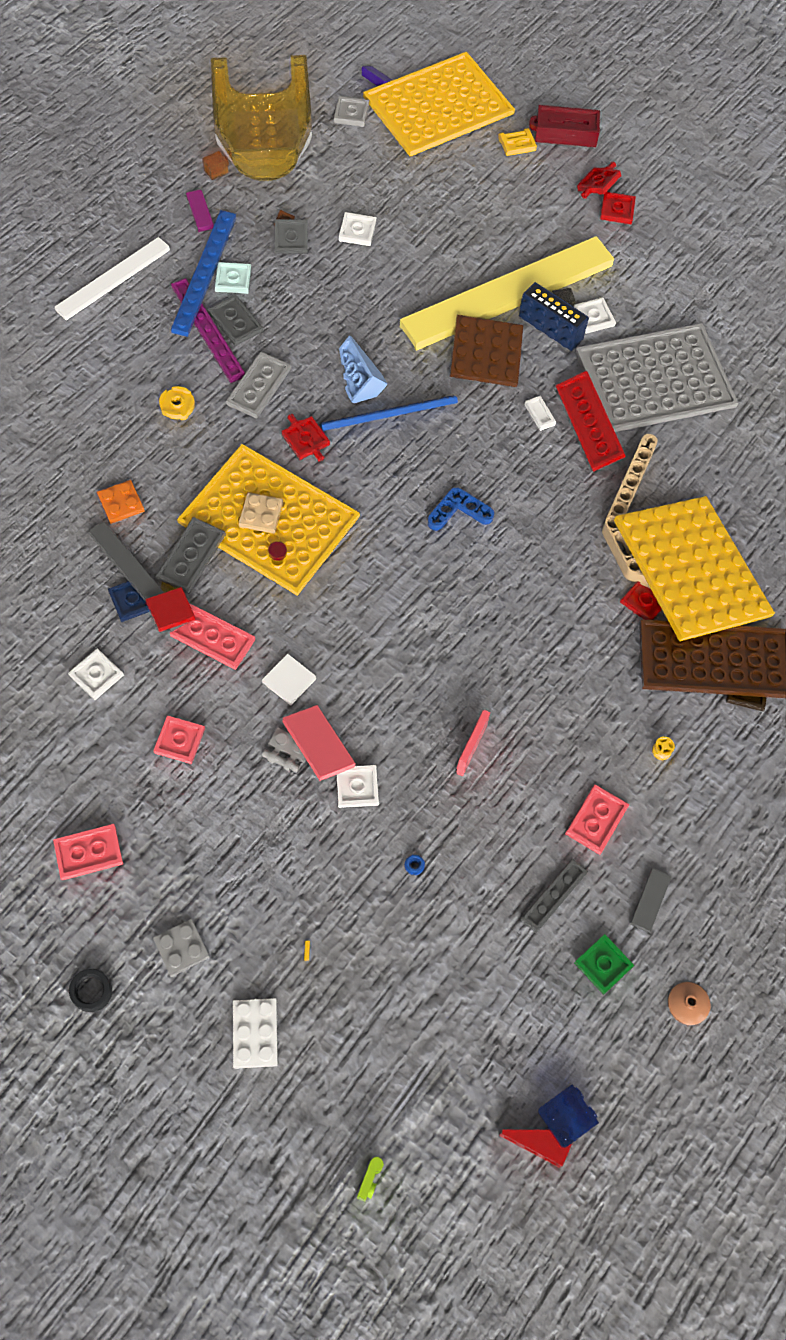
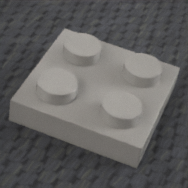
(351, 111)
(181, 948)

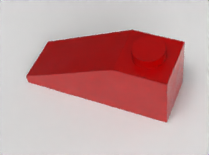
(539, 1143)

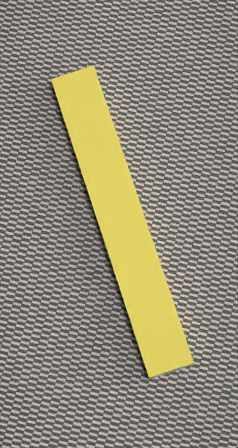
(506, 291)

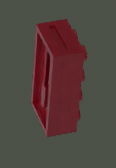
(566, 125)

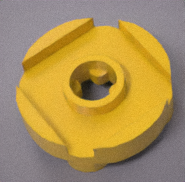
(179, 411)

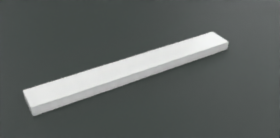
(112, 278)

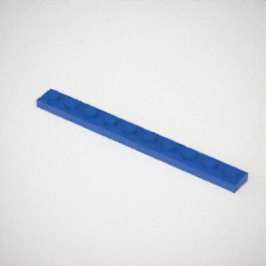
(203, 274)

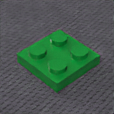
(604, 964)

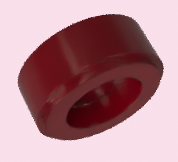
(277, 551)

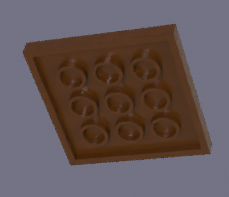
(486, 351)

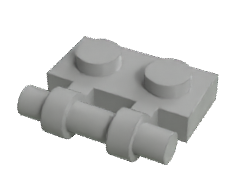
(284, 743)

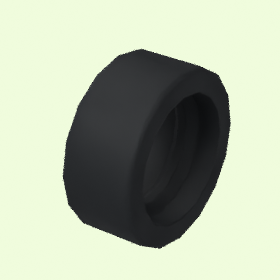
(78, 979)

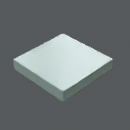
(233, 277)

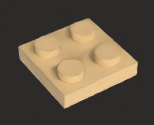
(261, 513)

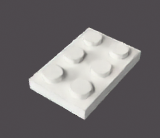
(255, 1033)

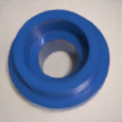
(414, 859)

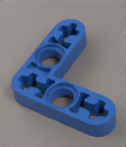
(456, 504)

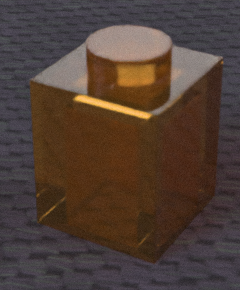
(215, 165)

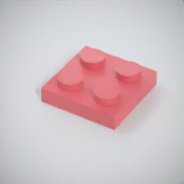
(179, 739)

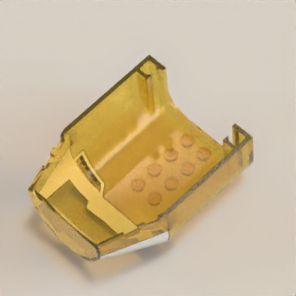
(262, 130)

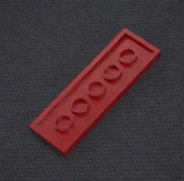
(590, 421)

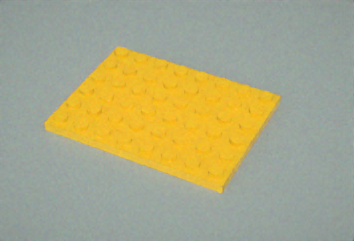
(438, 103)
(308, 523)
(693, 568)

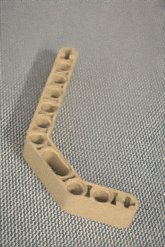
(612, 535)

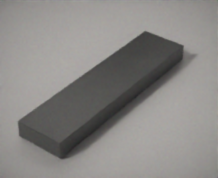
(554, 895)

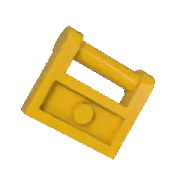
(517, 142)

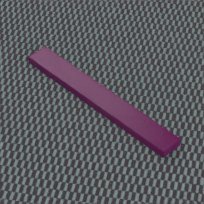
(212, 337)

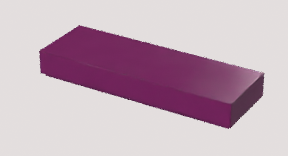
(199, 210)

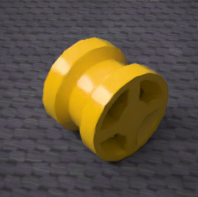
(665, 744)

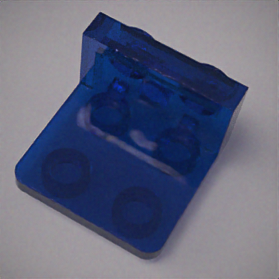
(568, 1116)

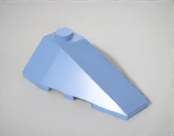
(361, 375)

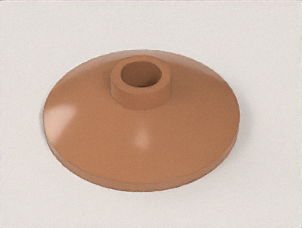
(682, 1010)

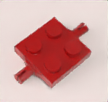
(599, 180)
(305, 437)

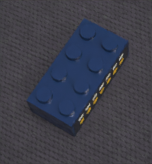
(553, 316)

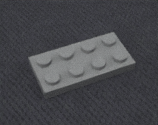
(258, 385)

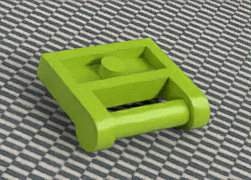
(368, 1186)

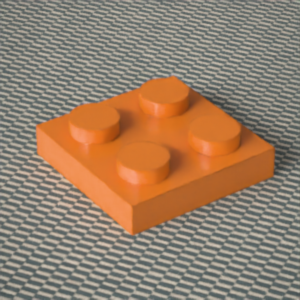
(120, 501)

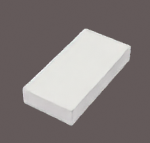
(540, 413)

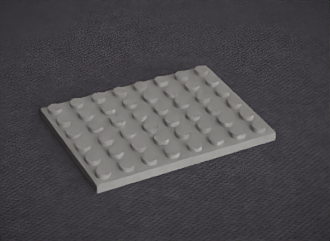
(657, 377)

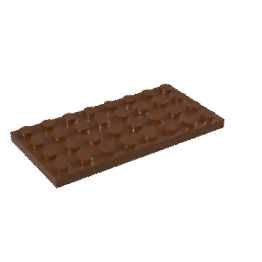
(721, 662)

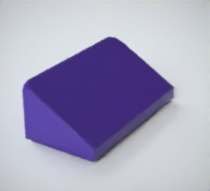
(374, 75)

